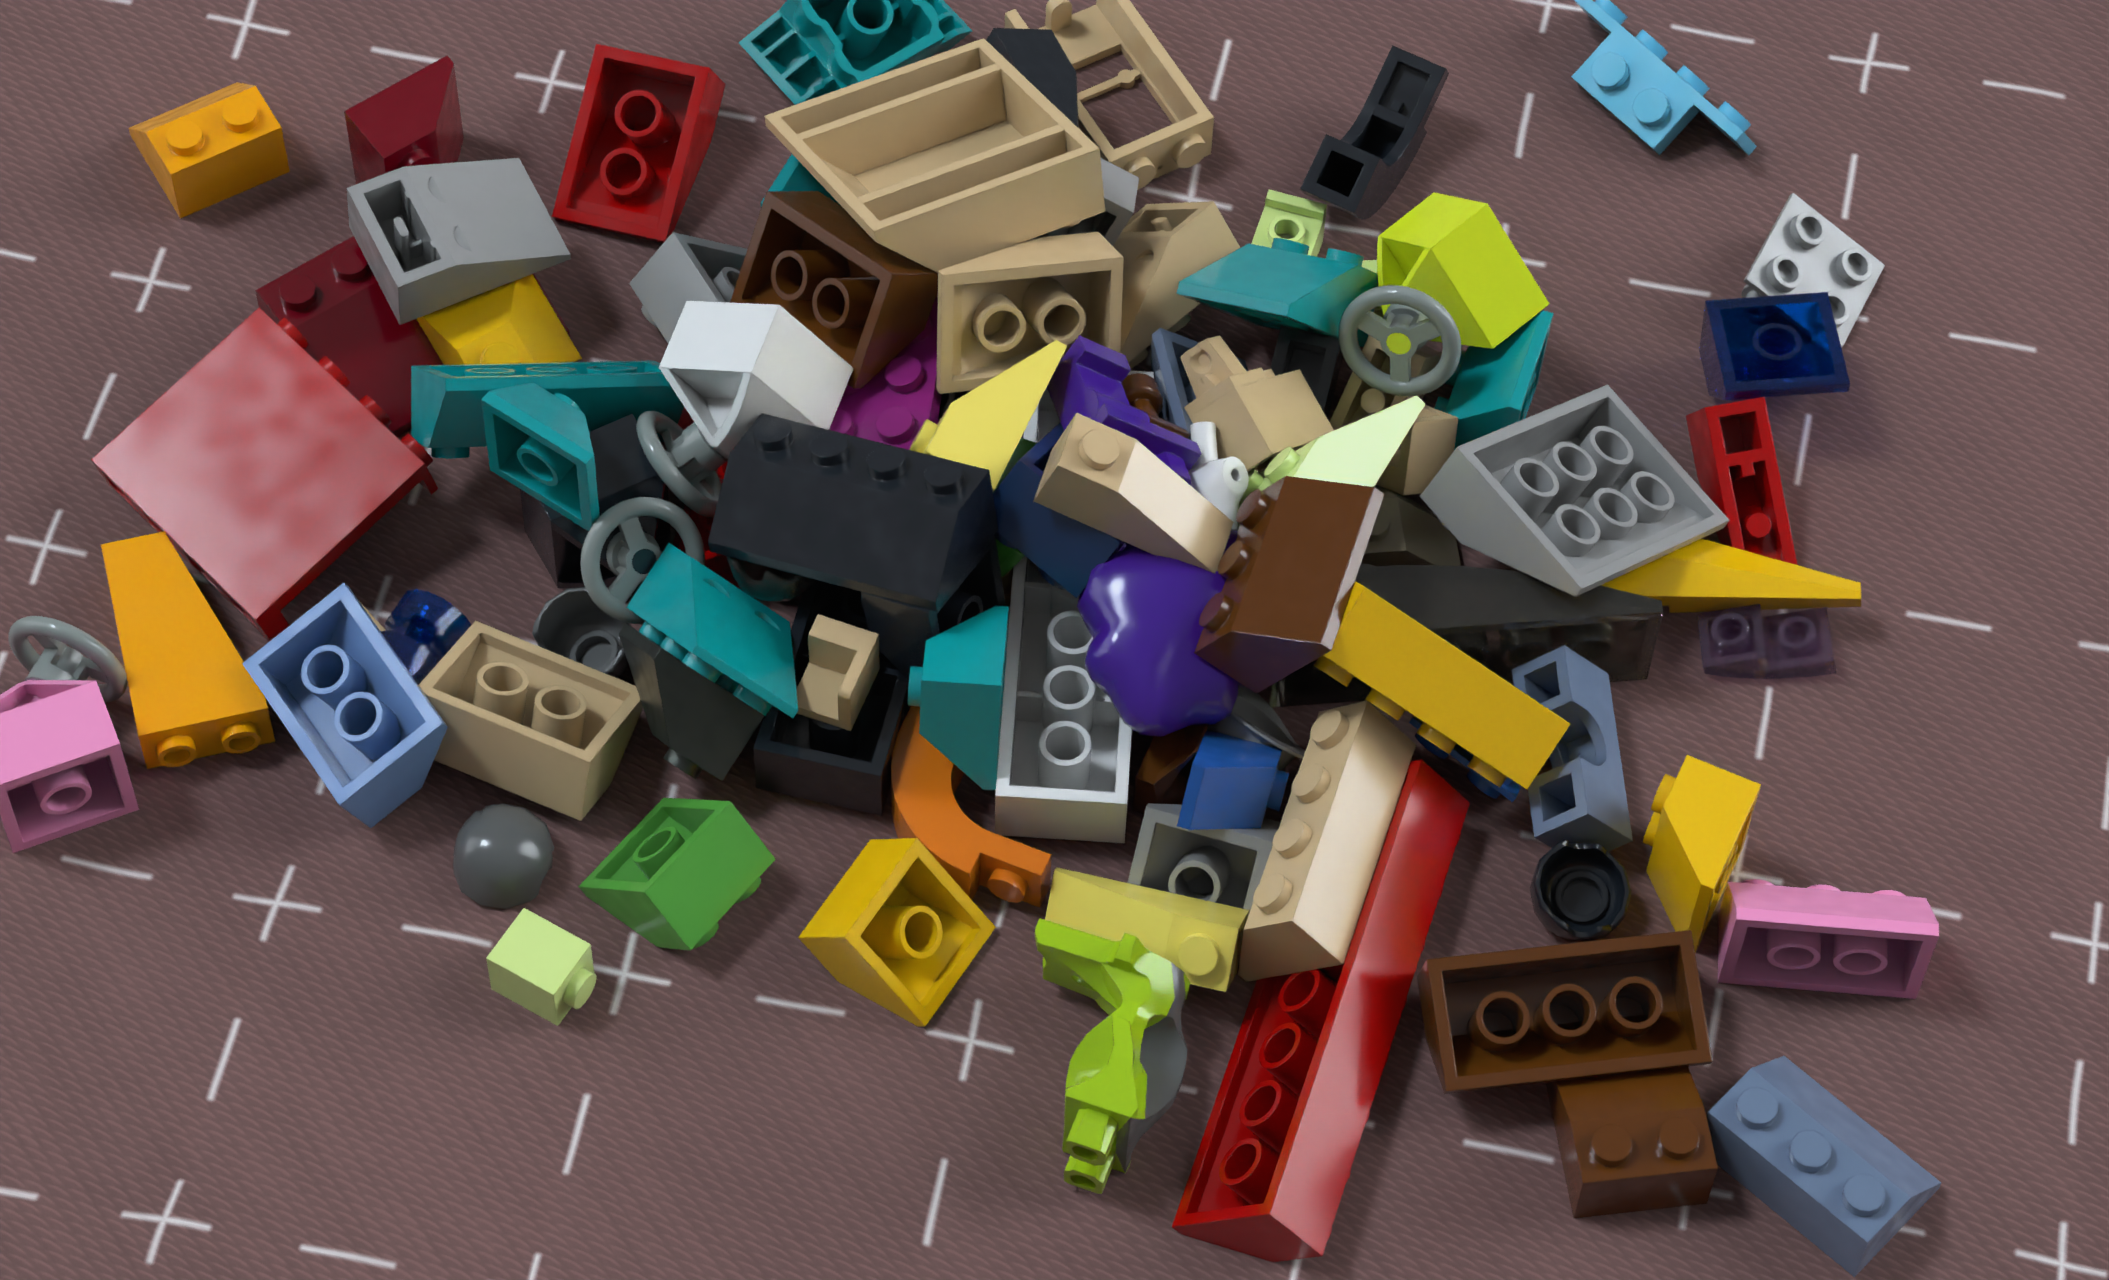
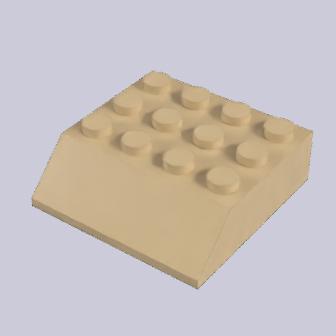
(947, 156)

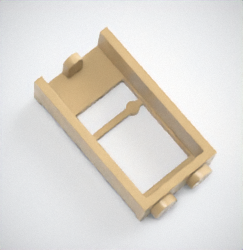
(1119, 27)

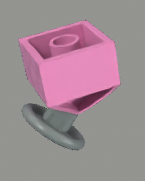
(57, 738)

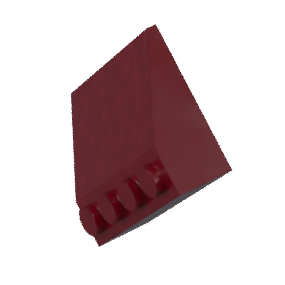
(351, 323)

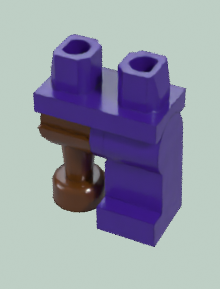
(1098, 386)

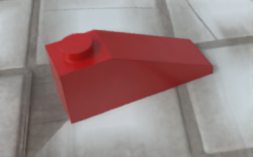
(1742, 476)

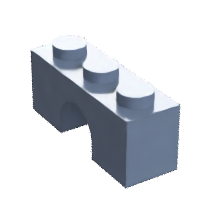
(1585, 790)

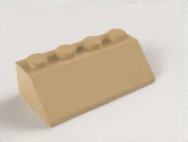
(1326, 844)

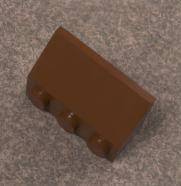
(835, 280)
(1287, 578)

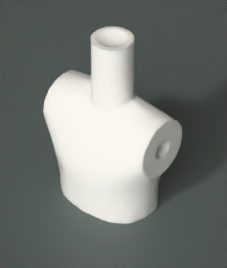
(1217, 479)

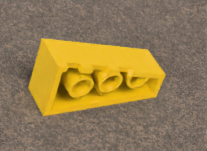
(1443, 689)

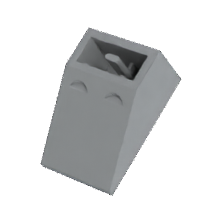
(451, 232)

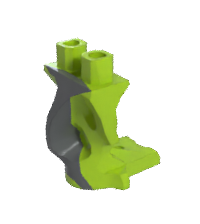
(1129, 1062)

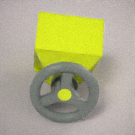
(1442, 279)

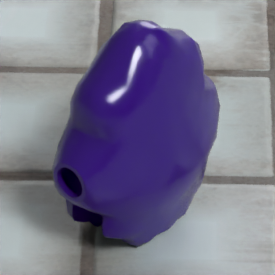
(1145, 640)

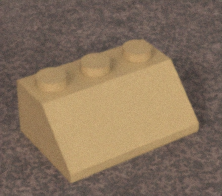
(531, 719)

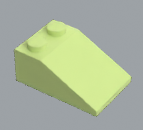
(1346, 455)

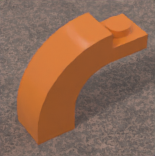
(927, 810)

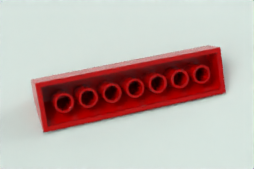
(1317, 1051)

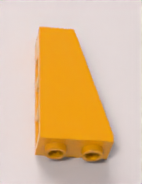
(178, 660)

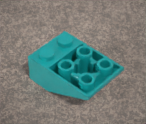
(718, 631)

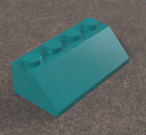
(449, 404)

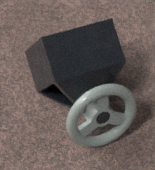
(625, 536)

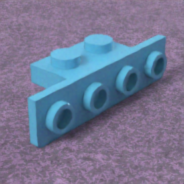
(1643, 91)

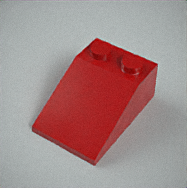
(637, 143)

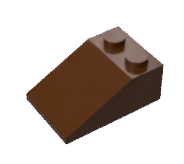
(1633, 1142)

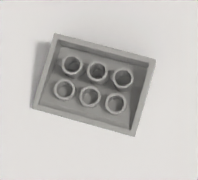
(1572, 495)

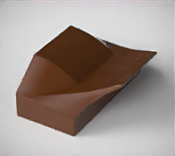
(1167, 768)

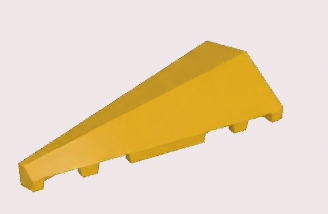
(1721, 577)

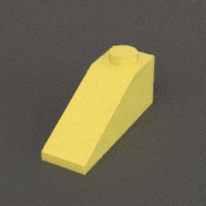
(991, 419)
(1188, 931)

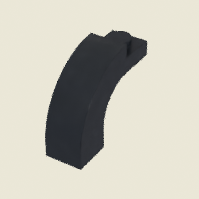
(1381, 144)

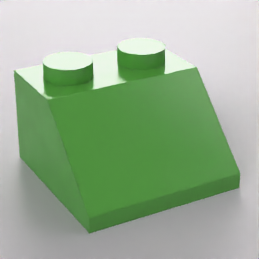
(680, 871)

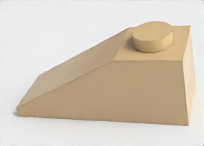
(1131, 495)

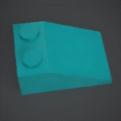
(1283, 286)

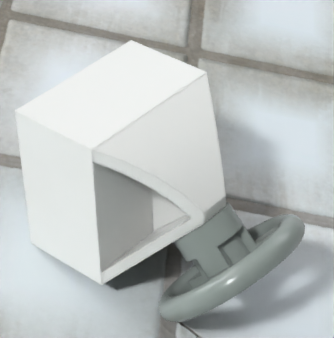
(727, 371)

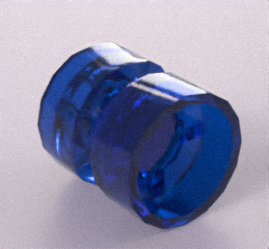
(423, 630)

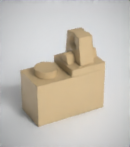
(1251, 409)

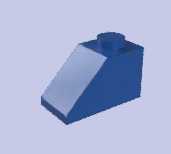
(1232, 784)

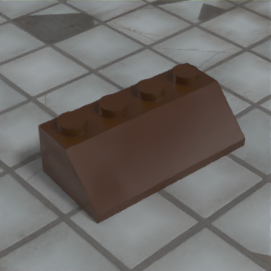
(1564, 1012)

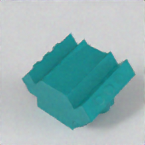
(837, 43)

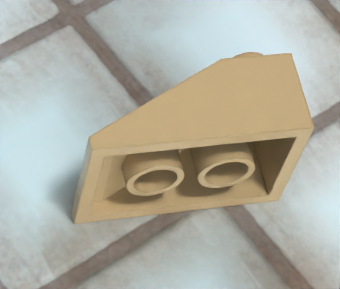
(1021, 301)

